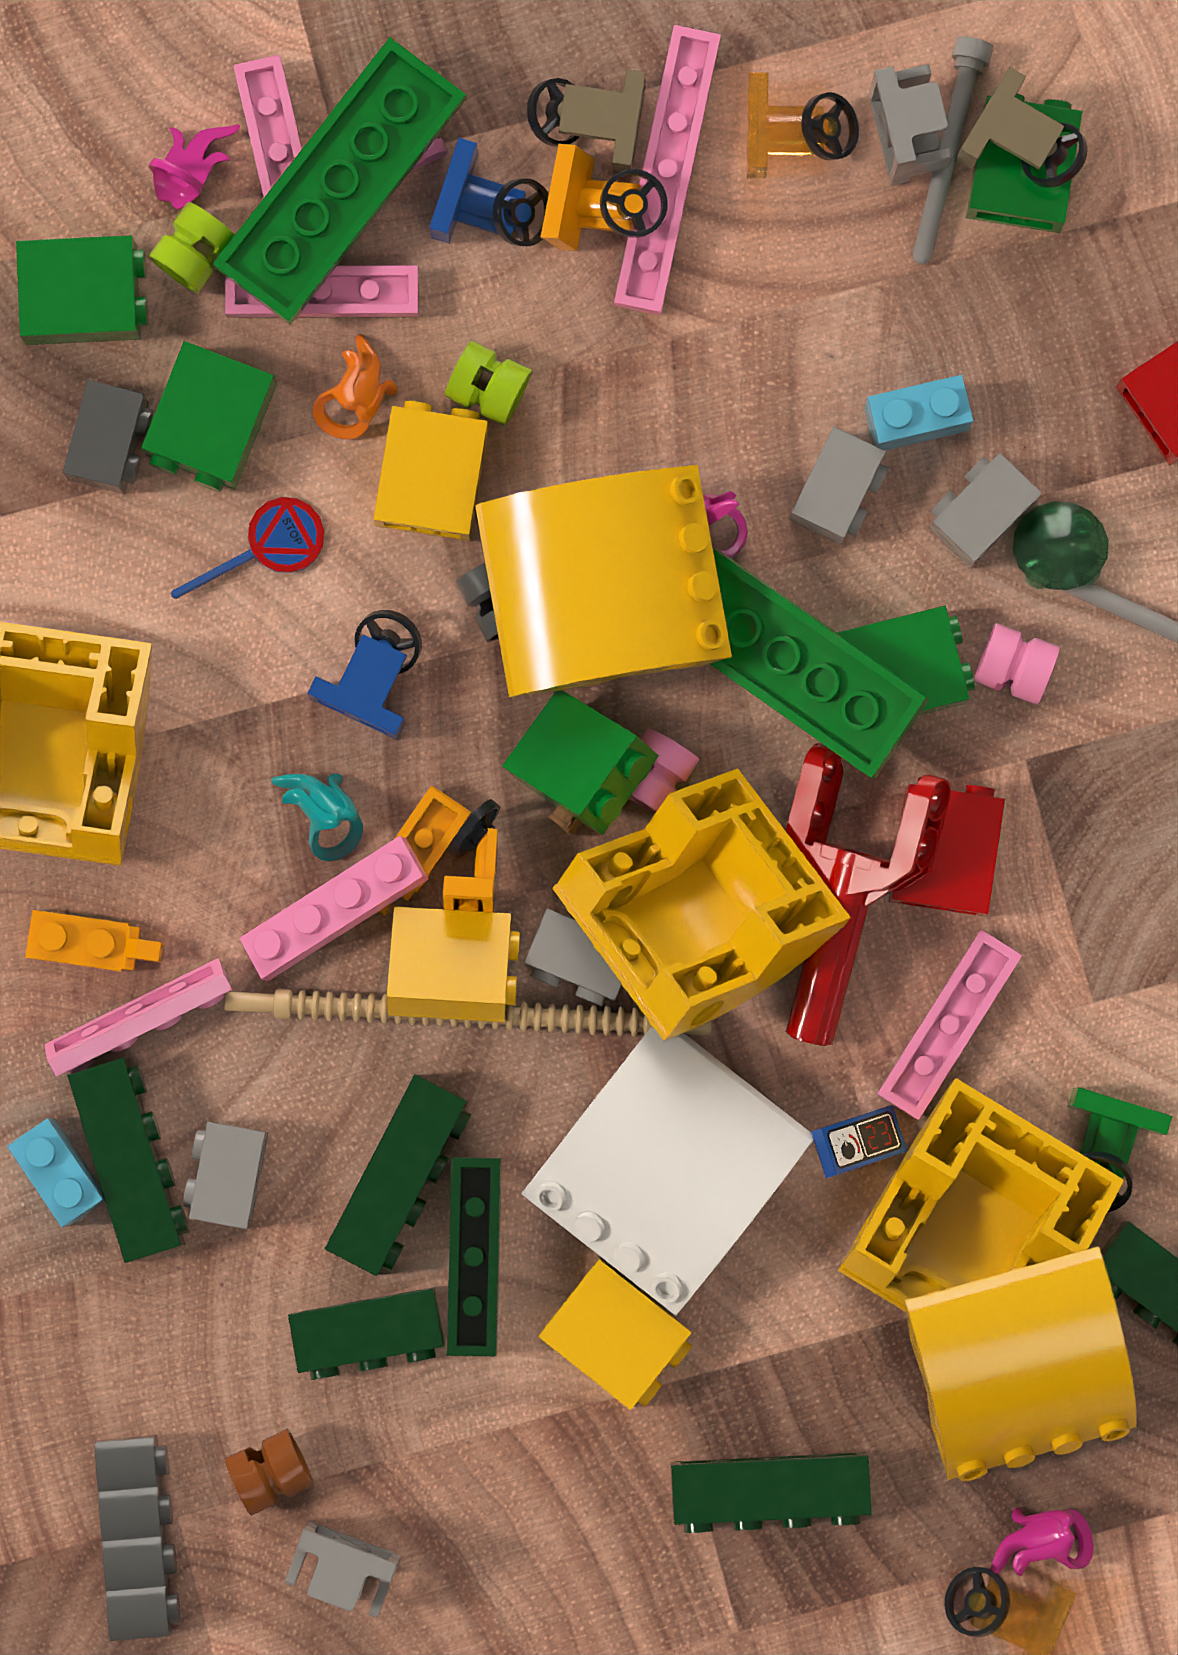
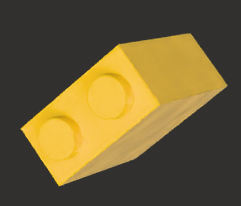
(431, 471)
(451, 964)
(617, 1335)

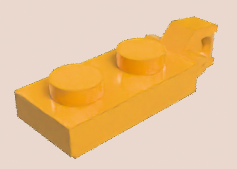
(431, 831)
(88, 942)

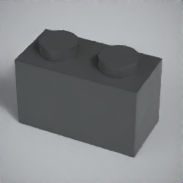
(107, 437)

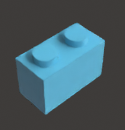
(918, 413)
(57, 1172)

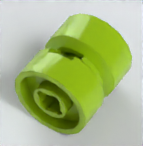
(177, 256)
(503, 390)

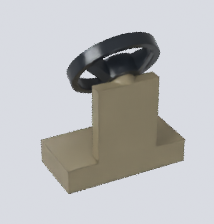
(592, 115)
(1024, 134)

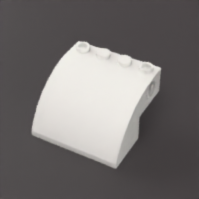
(668, 1166)

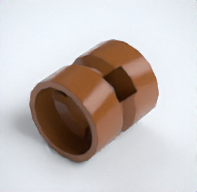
(269, 1472)

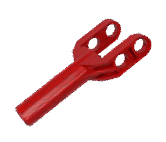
(854, 880)

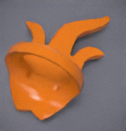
(357, 392)

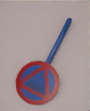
(282, 537)

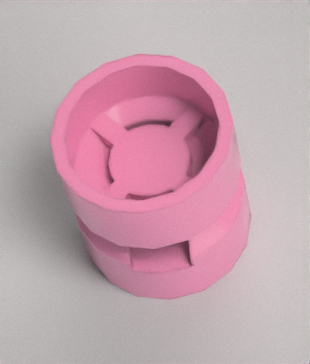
(1016, 664)
(670, 768)

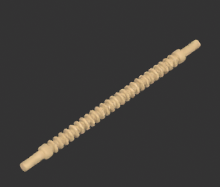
(285, 1004)

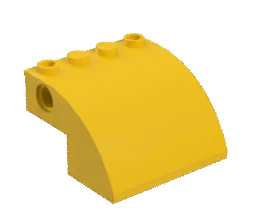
(603, 580)
(70, 740)
(701, 904)
(977, 1201)
(1023, 1364)

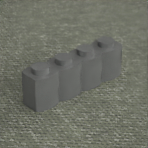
(134, 1537)

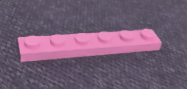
(671, 161)

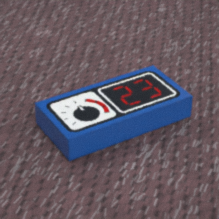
(859, 1141)

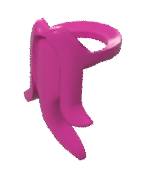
(184, 171)
(723, 505)
(1043, 1538)

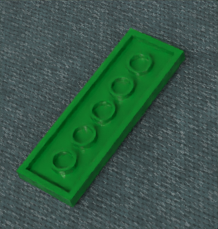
(339, 181)
(812, 672)

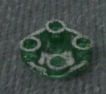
(1060, 546)

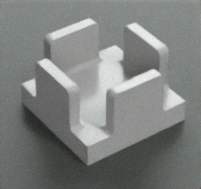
(908, 121)
(343, 1567)

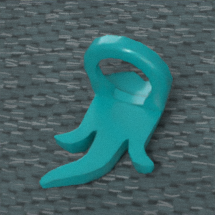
(325, 808)

